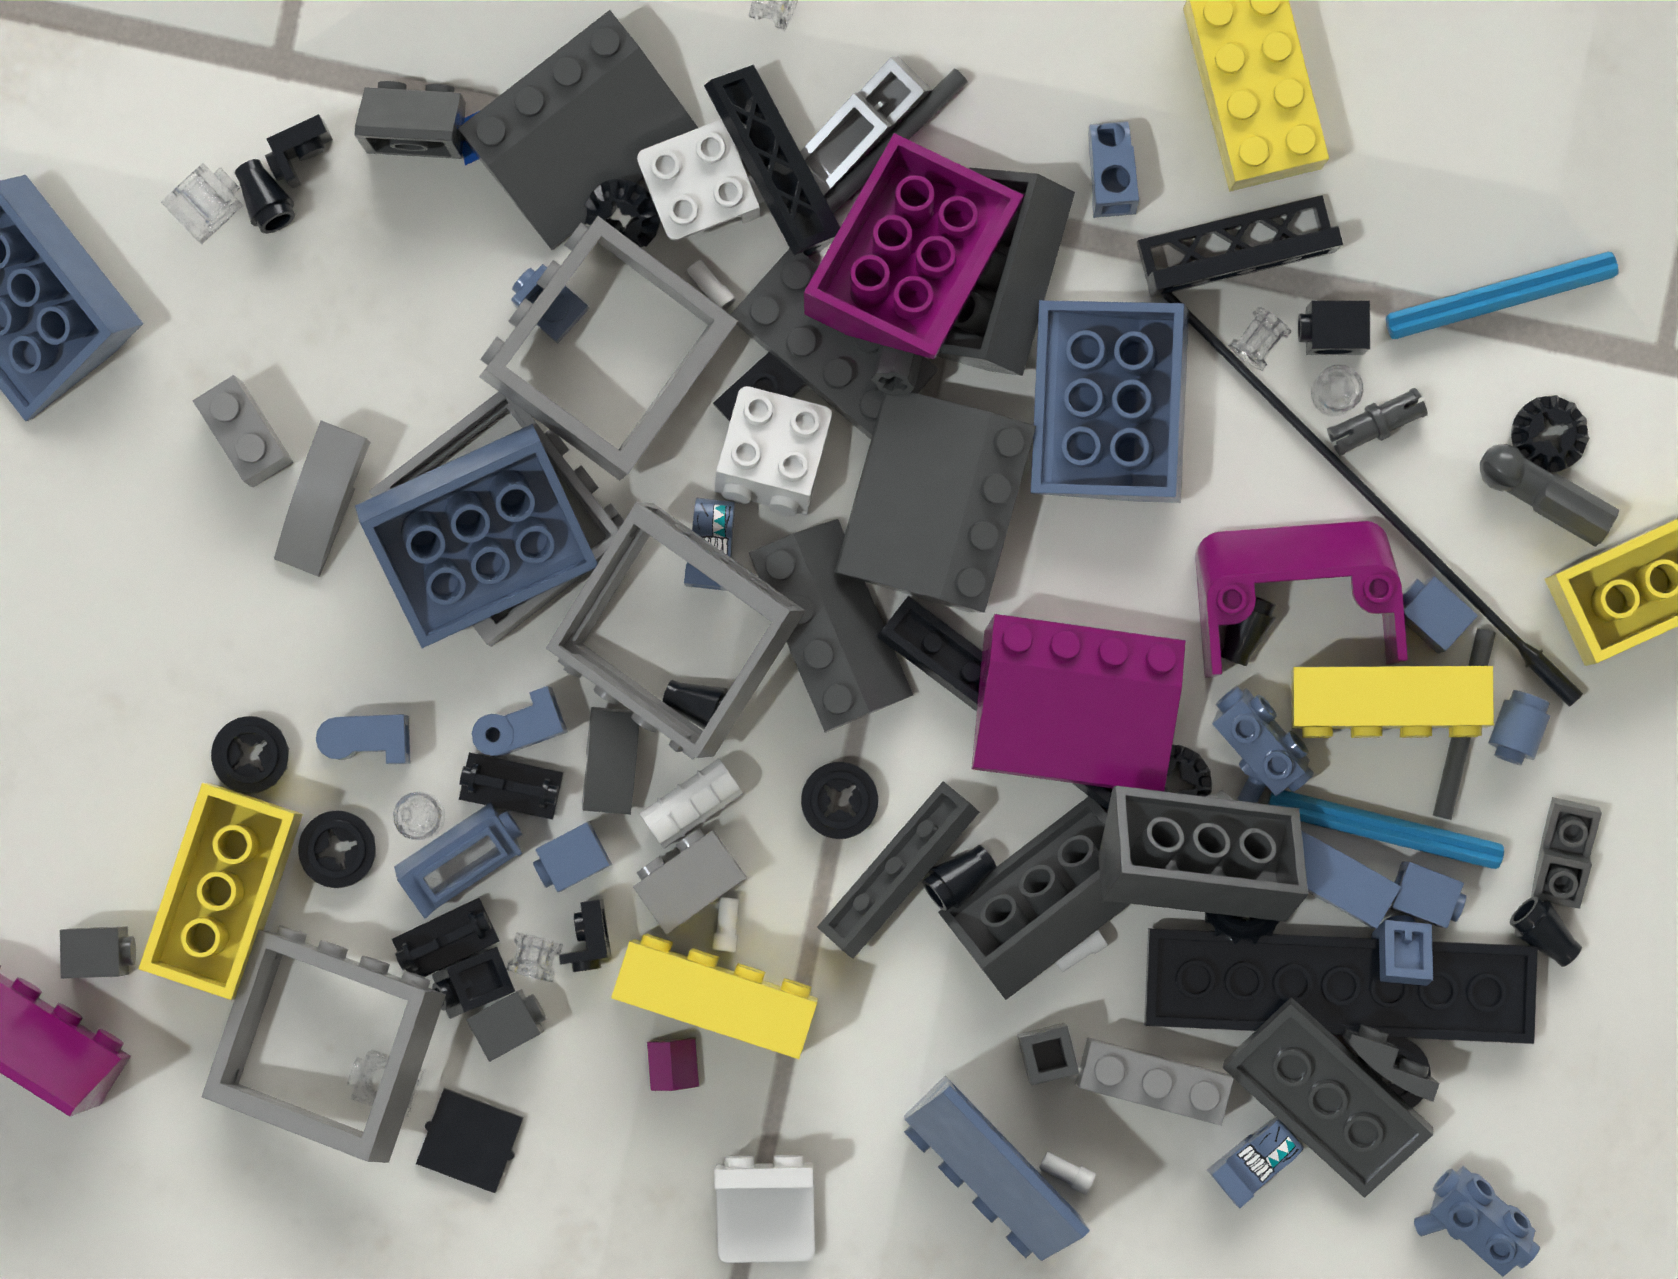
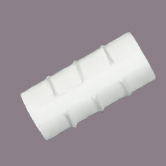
(691, 803)

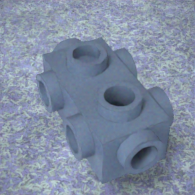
(1267, 751)
(1480, 1219)

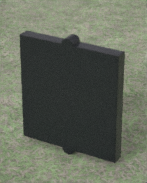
(469, 1140)

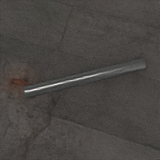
(906, 128)
(1459, 747)

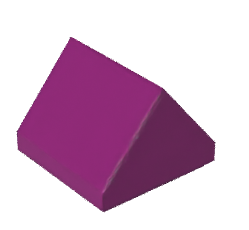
(673, 1064)

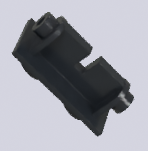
(510, 785)
(445, 939)

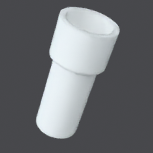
(710, 285)
(725, 936)
(1090, 945)
(1078, 1178)

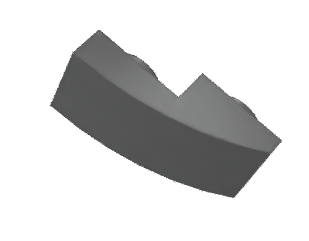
(610, 761)
(1565, 852)
(1381, 1055)

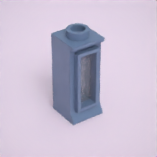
(458, 858)

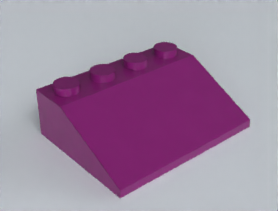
(910, 250)
(1077, 703)
(54, 1053)

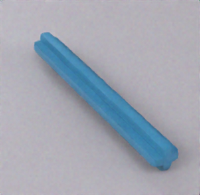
(1502, 295)
(1392, 830)

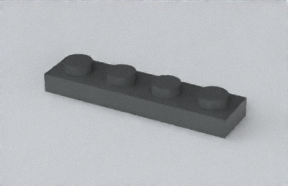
(898, 869)

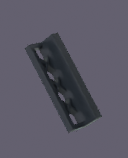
(773, 160)
(1245, 260)

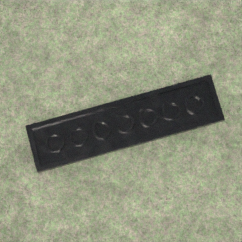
(1213, 984)

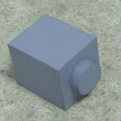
(1435, 613)
(571, 858)
(1428, 895)

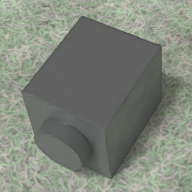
(96, 952)
(507, 1024)
(1048, 1054)

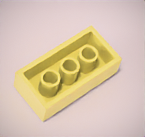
(1256, 89)
(1620, 594)
(1392, 698)
(220, 890)
(714, 996)

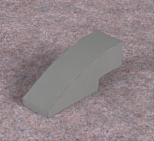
(863, 122)
(321, 498)

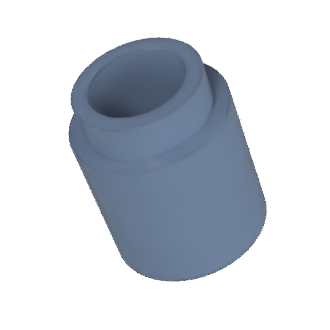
(1520, 727)

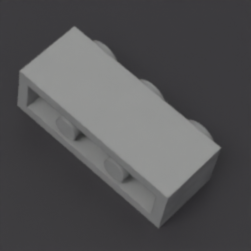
(1154, 1081)

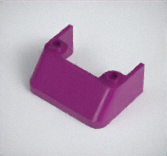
(1235, 560)

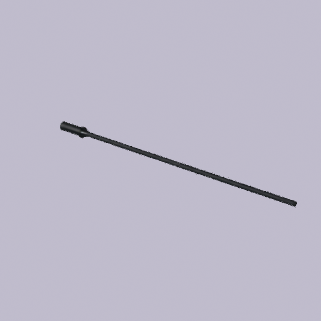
(1533, 657)

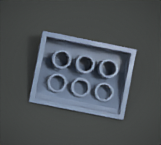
(54, 303)
(1110, 400)
(476, 536)
(995, 1171)

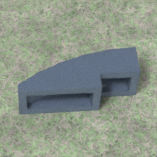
(1347, 883)

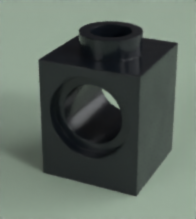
(1335, 327)

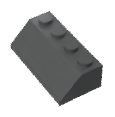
(1003, 308)
(836, 639)
(1202, 854)
(1037, 902)

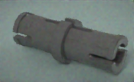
(1377, 421)

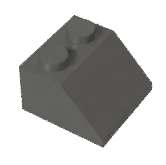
(411, 121)

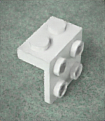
(699, 181)
(772, 451)
(765, 1210)

